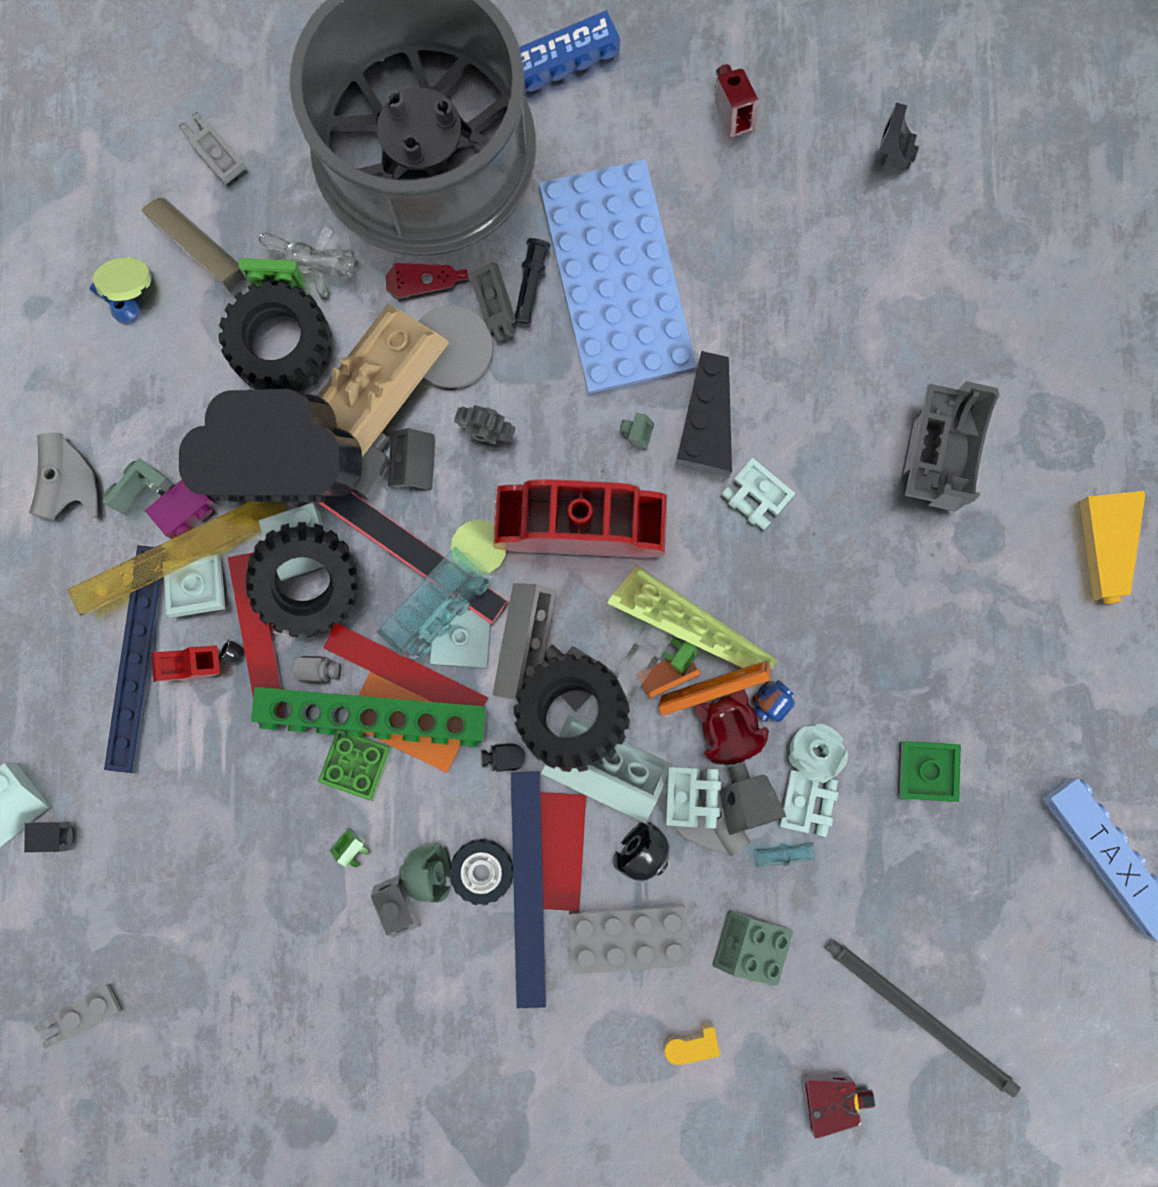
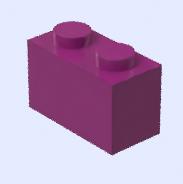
(179, 510)

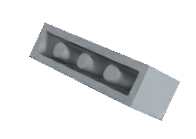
(523, 637)

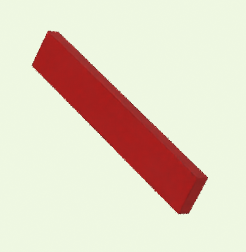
(256, 635)
(399, 669)

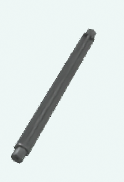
(923, 1018)

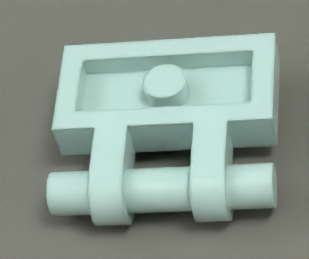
(764, 488)
(684, 797)
(800, 803)

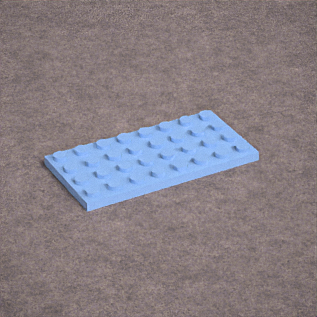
(617, 276)

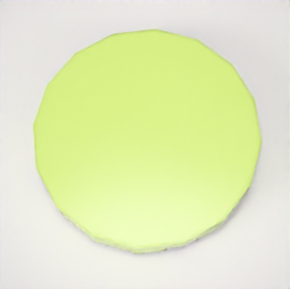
(122, 278)
(477, 540)

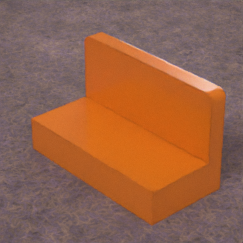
(665, 678)

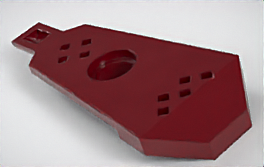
(413, 276)

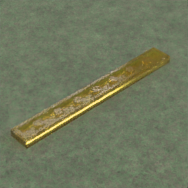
(171, 556)

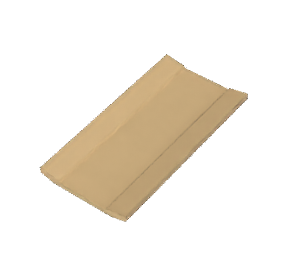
(381, 374)

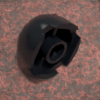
(644, 853)

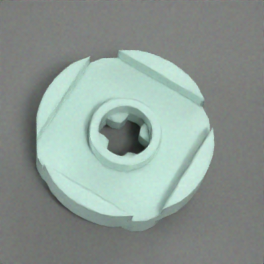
(808, 763)

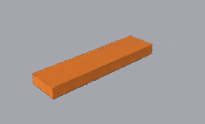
(715, 687)

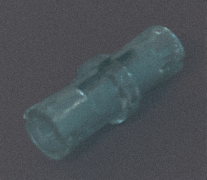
(784, 855)

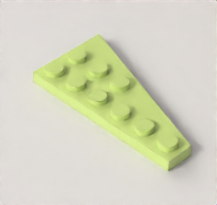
(670, 611)

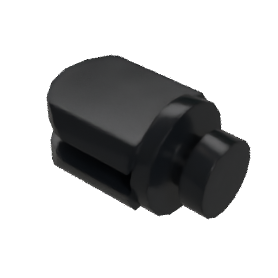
(503, 757)

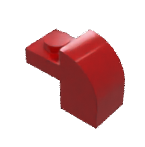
(185, 664)

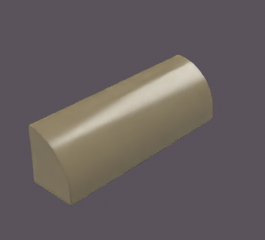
(194, 242)

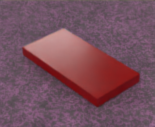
(562, 849)

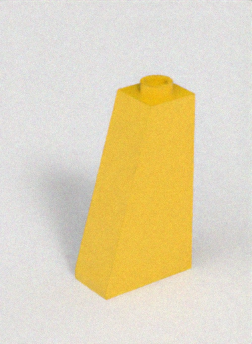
(1111, 542)

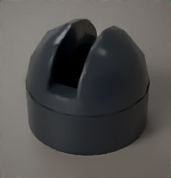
(229, 652)

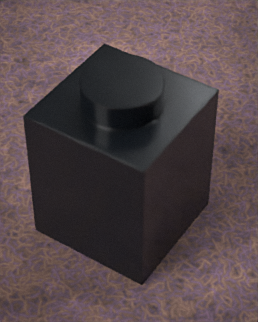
(47, 837)

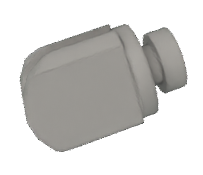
(315, 669)

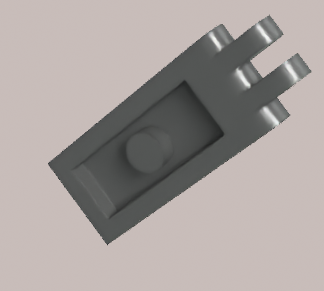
(494, 300)

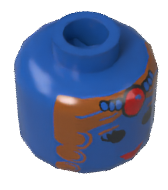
(773, 701)

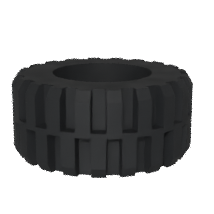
(260, 305)
(309, 614)
(552, 682)

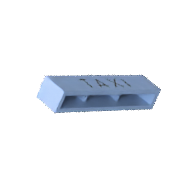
(1108, 852)

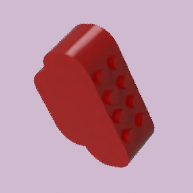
(580, 519)

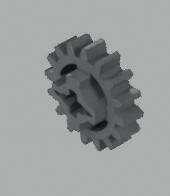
(484, 424)

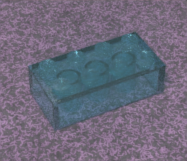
(435, 604)

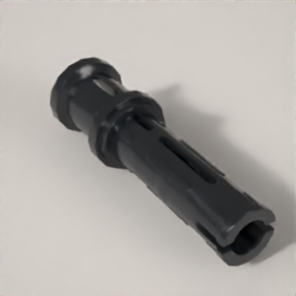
(533, 268)

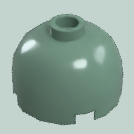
(426, 872)

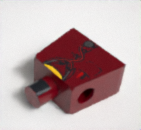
(736, 100)
(834, 1103)

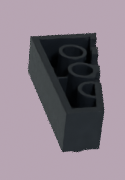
(707, 425)

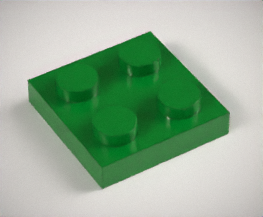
(930, 771)

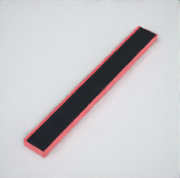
(404, 546)

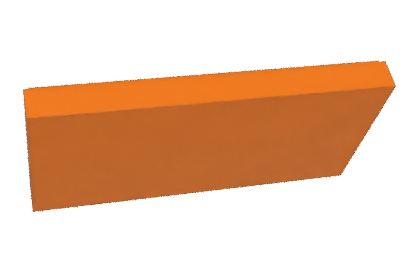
(434, 754)

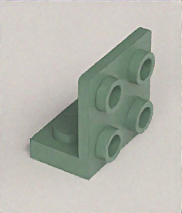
(136, 478)
(753, 949)

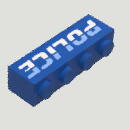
(569, 50)

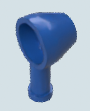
(123, 315)

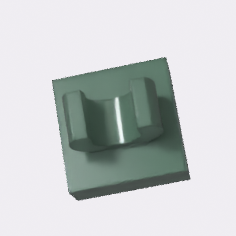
(638, 430)

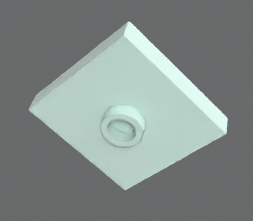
(195, 588)
(464, 643)

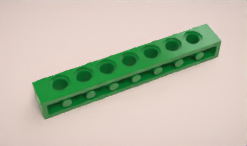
(268, 700)

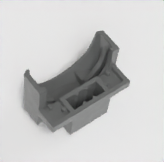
(949, 444)

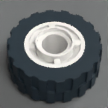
(481, 890)

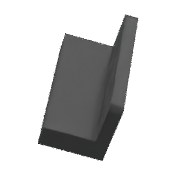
(411, 459)

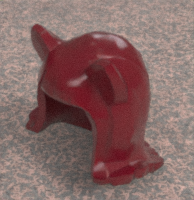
(731, 729)

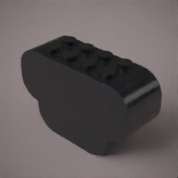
(270, 449)

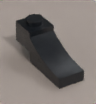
(898, 141)

